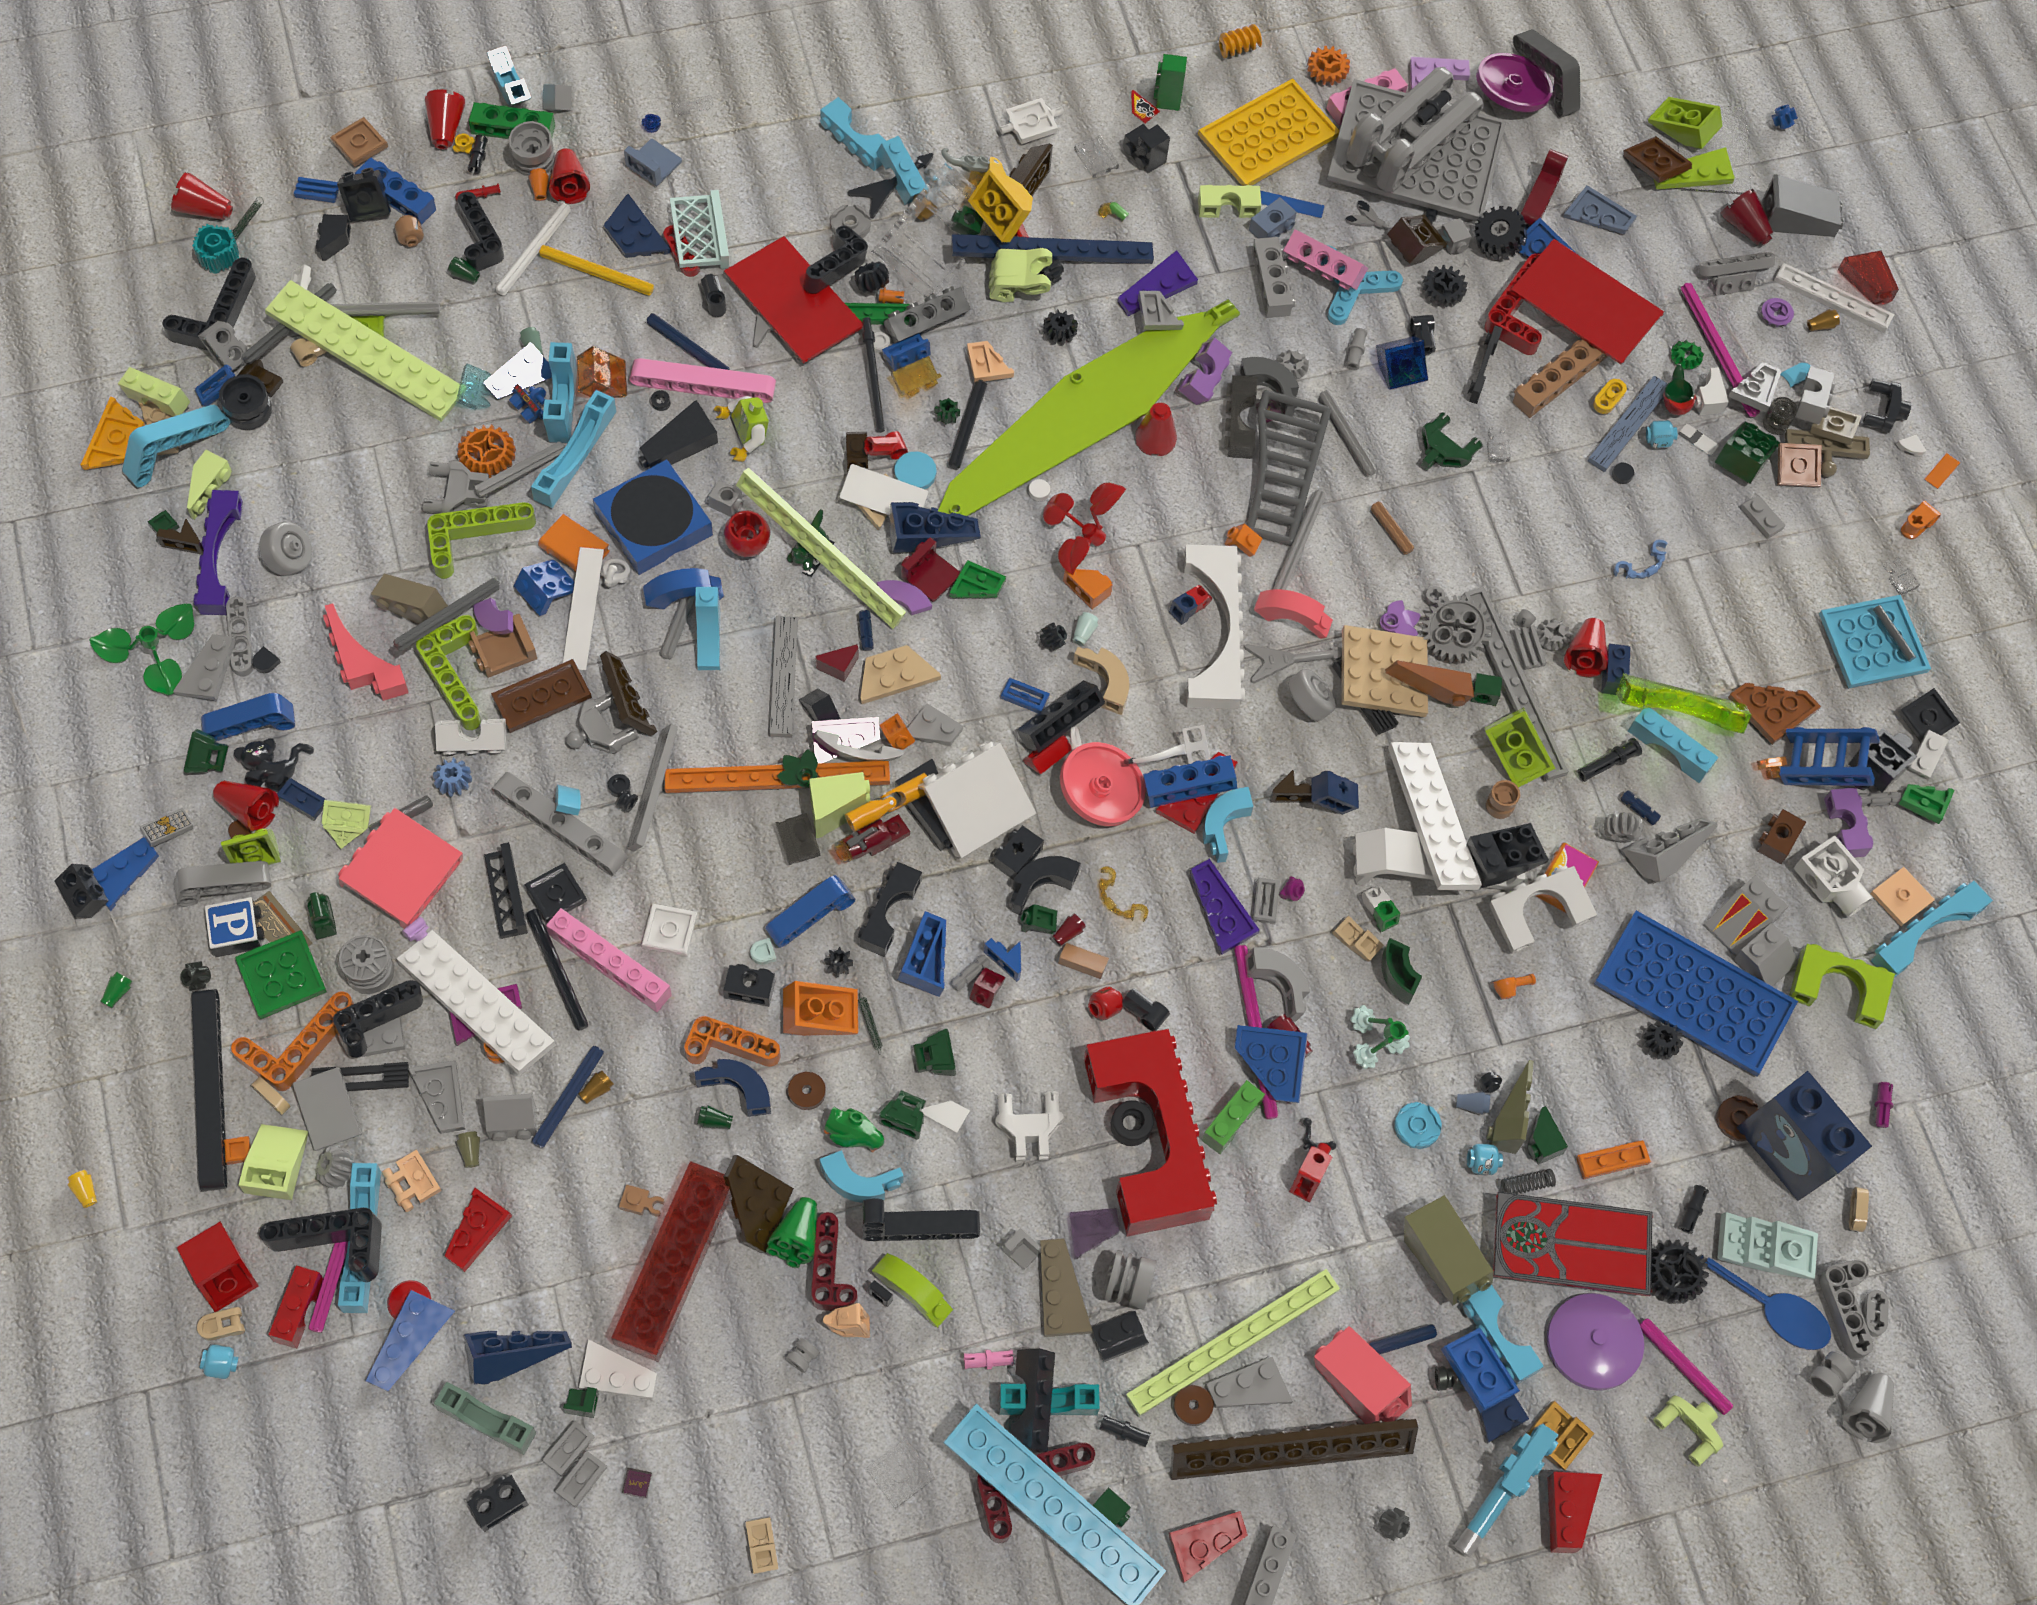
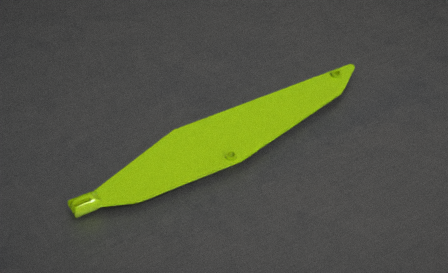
(1084, 409)

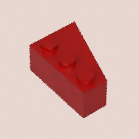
(1570, 1508)

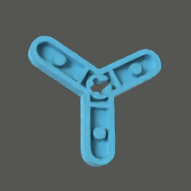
(1371, 283)

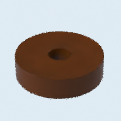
(810, 1100)
(1193, 1394)

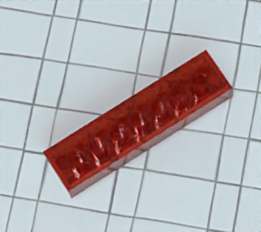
(673, 1263)

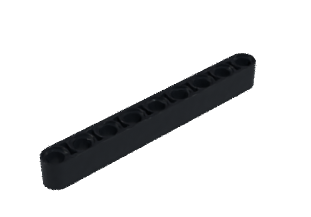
(209, 1090)

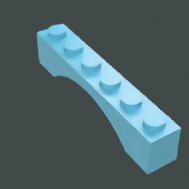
(557, 476)
(1963, 906)
(363, 1193)

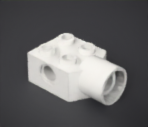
(1834, 876)

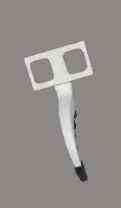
(1188, 747)

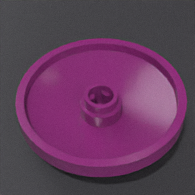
(1514, 82)

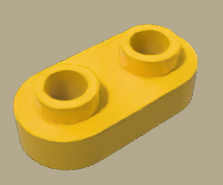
(1608, 397)

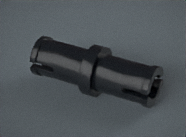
(1433, 107)
(477, 154)
(1693, 1209)
(1124, 1431)

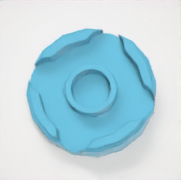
(916, 469)
(1418, 1125)

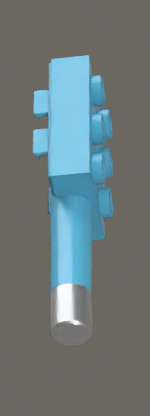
(1512, 1484)

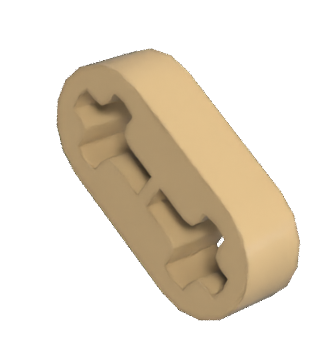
(270, 1095)
(1858, 1209)

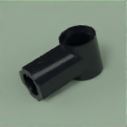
(714, 296)
(1423, 329)
(1150, 1013)

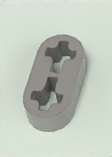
(1881, 1312)

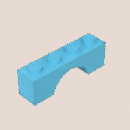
(837, 118)
(1692, 756)
(1518, 1360)

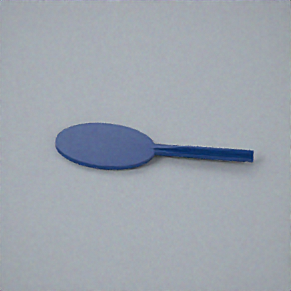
(1786, 1313)

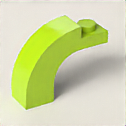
(913, 1286)

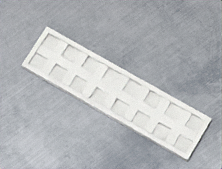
(1434, 816)
(476, 1002)

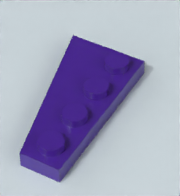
(1168, 277)
(1224, 911)

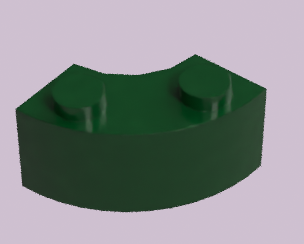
(1398, 971)

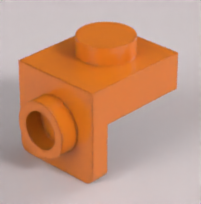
(1244, 539)

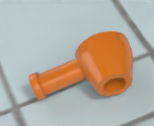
(1507, 987)

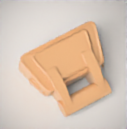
(849, 1321)

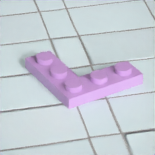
(1421, 67)

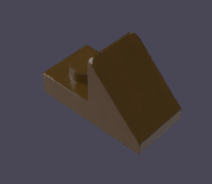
(271, 381)
(183, 541)
(1288, 792)

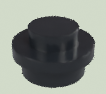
(1490, 1082)

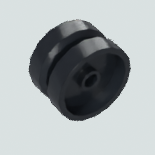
(245, 402)

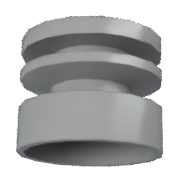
(531, 147)
(375, 972)
(1130, 1279)

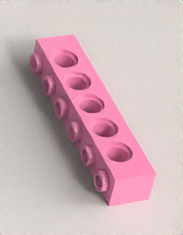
(609, 960)

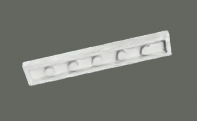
(1834, 297)

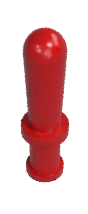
(484, 191)

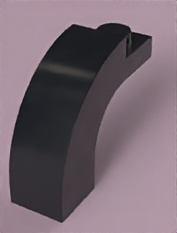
(1045, 870)

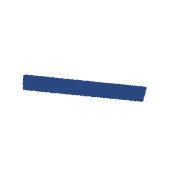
(1299, 206)

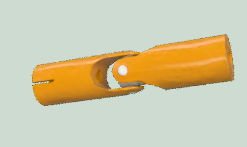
(876, 809)

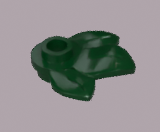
(798, 768)

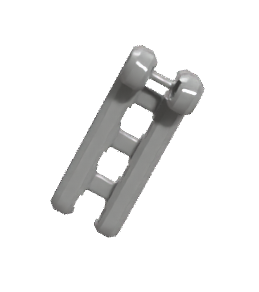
(1404, 158)

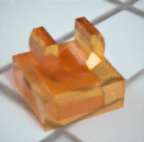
(1772, 766)

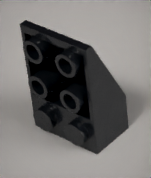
(1506, 853)

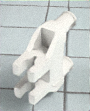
(1029, 1127)

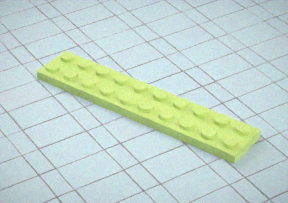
(364, 350)

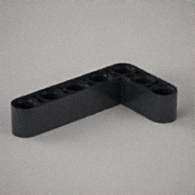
(226, 308)
(917, 1224)
(329, 1229)

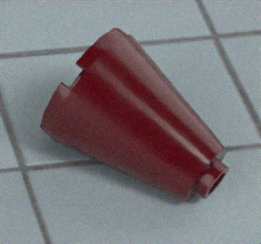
(1749, 218)

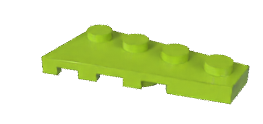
(1706, 170)

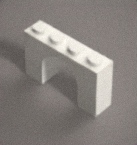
(1562, 885)

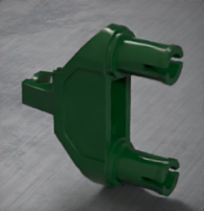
(1442, 449)

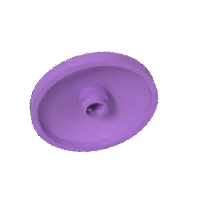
(1595, 1341)

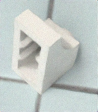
(1711, 397)

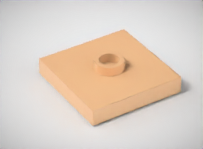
(1902, 896)

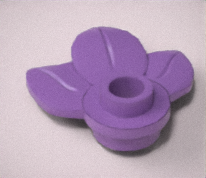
(1402, 619)

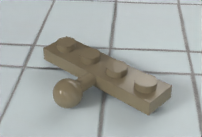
(1858, 449)

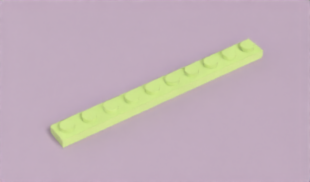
(820, 548)
(1232, 1342)

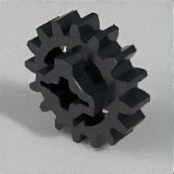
(1444, 285)

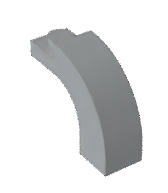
(1284, 973)

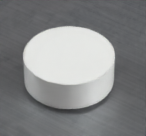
(881, 341)
(1039, 490)

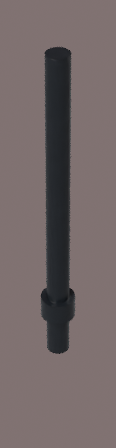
(869, 339)

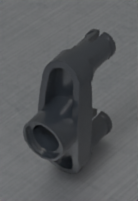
(1895, 405)

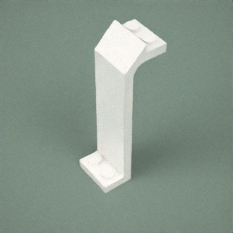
(1399, 854)

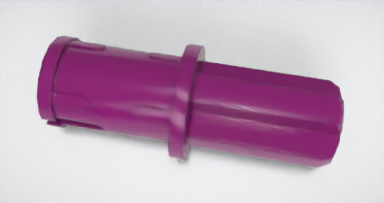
(1883, 1104)

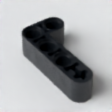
(480, 254)
(848, 255)
(410, 999)

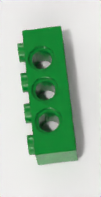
(501, 120)

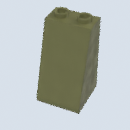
(1447, 1250)

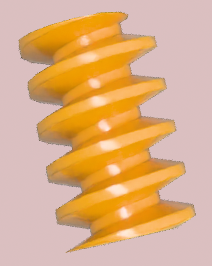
(1239, 39)

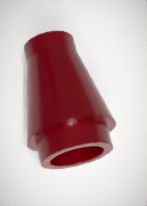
(1069, 929)

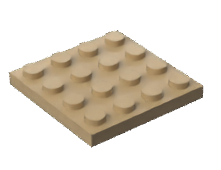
(1364, 677)

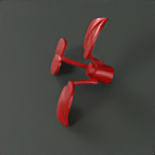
(1075, 550)

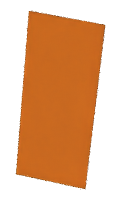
(1942, 470)

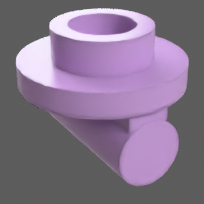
(416, 930)

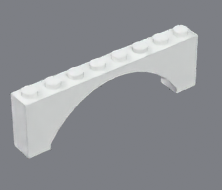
(1221, 683)

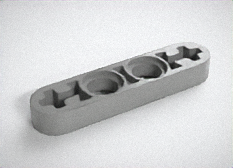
(1737, 264)
(240, 636)

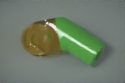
(1112, 208)

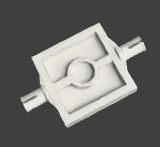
(1031, 120)

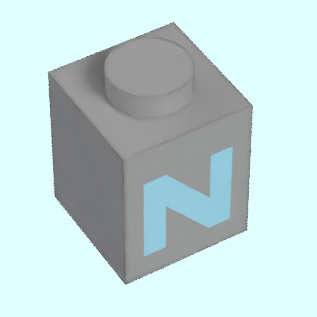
(1455, 236)

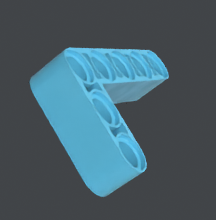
(166, 434)

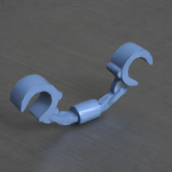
(1660, 555)

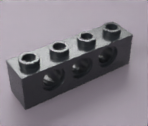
(1060, 716)

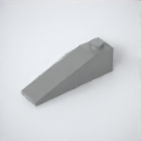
(1668, 851)

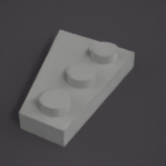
(1758, 387)

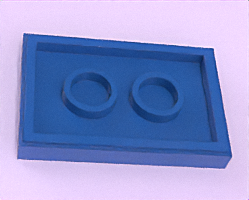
(1480, 1370)

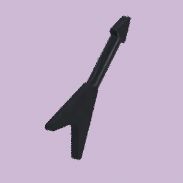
(880, 191)

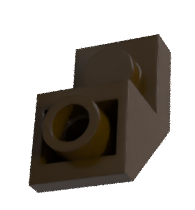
(855, 449)

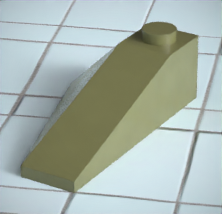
(1511, 1124)

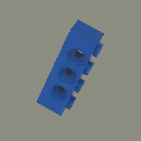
(401, 194)
(1200, 786)

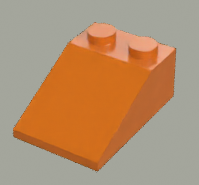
(819, 1009)

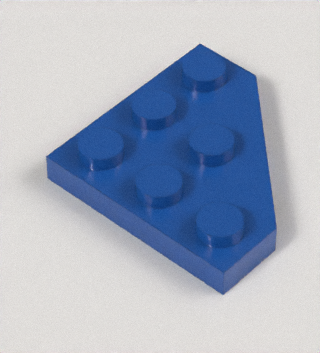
(1275, 1058)

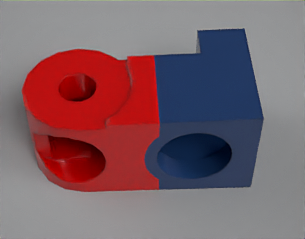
(1189, 603)

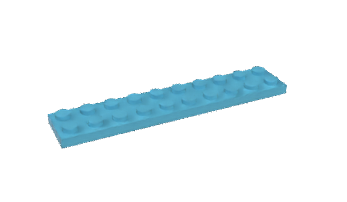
(1054, 1506)

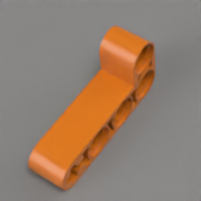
(732, 1046)

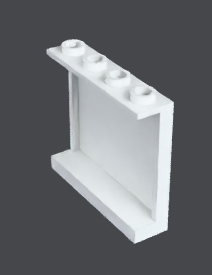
(977, 798)

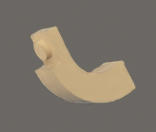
(1113, 673)

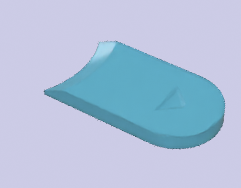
(1796, 374)

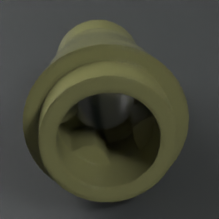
(469, 1148)

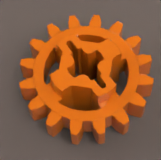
(1328, 65)

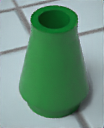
(116, 988)

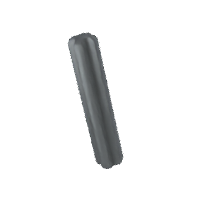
(410, 810)

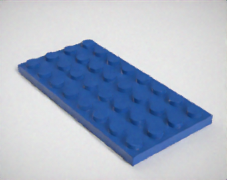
(1697, 992)

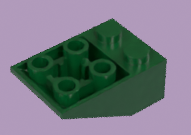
(1747, 452)

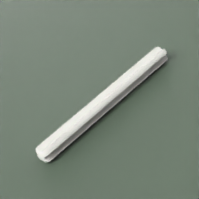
(532, 249)

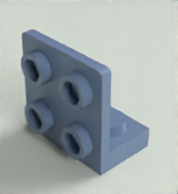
(652, 161)

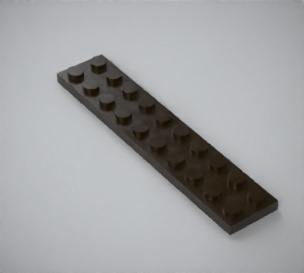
(1293, 1449)

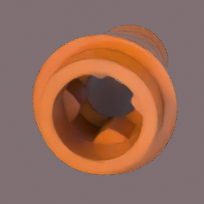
(539, 183)

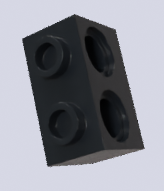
(81, 890)
(501, 1508)

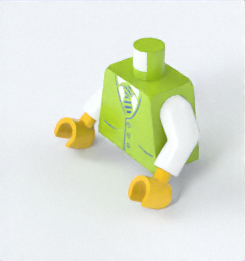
(749, 421)

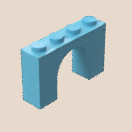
(559, 410)

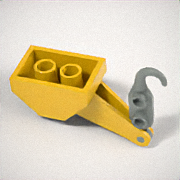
(997, 197)

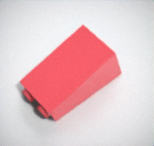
(1363, 1378)

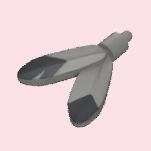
(1369, 219)

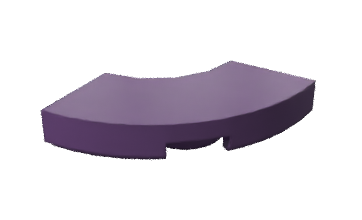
(906, 595)
(492, 618)

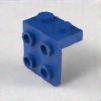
(542, 584)

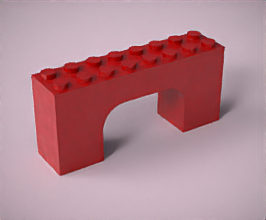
(1149, 1070)

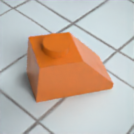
(1089, 586)

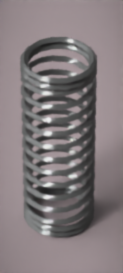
(1505, 1185)

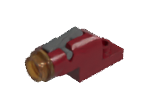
(872, 839)

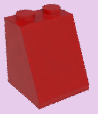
(217, 1267)

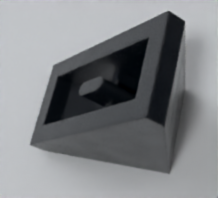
(819, 706)

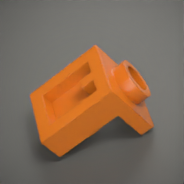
(897, 732)

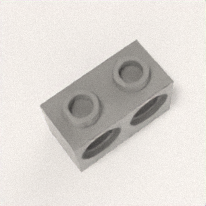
(221, 349)

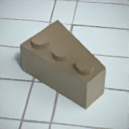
(407, 598)

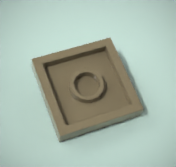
(1838, 426)

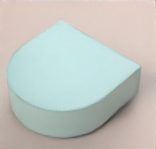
(763, 952)

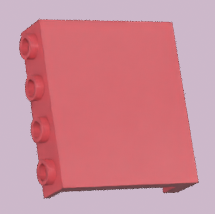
(400, 867)

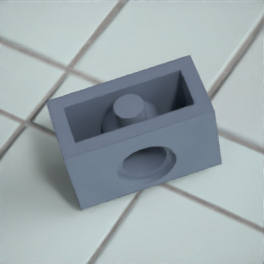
(1273, 220)

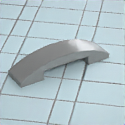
(830, 742)

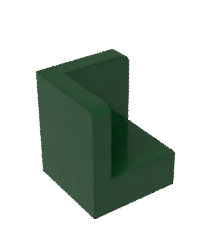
(582, 1402)

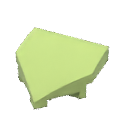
(345, 820)

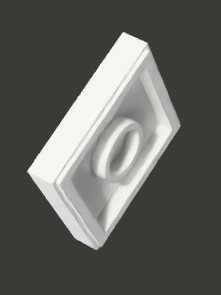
(669, 930)

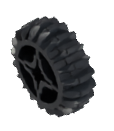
(1695, 1276)

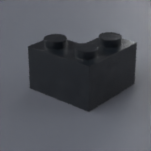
(1147, 146)

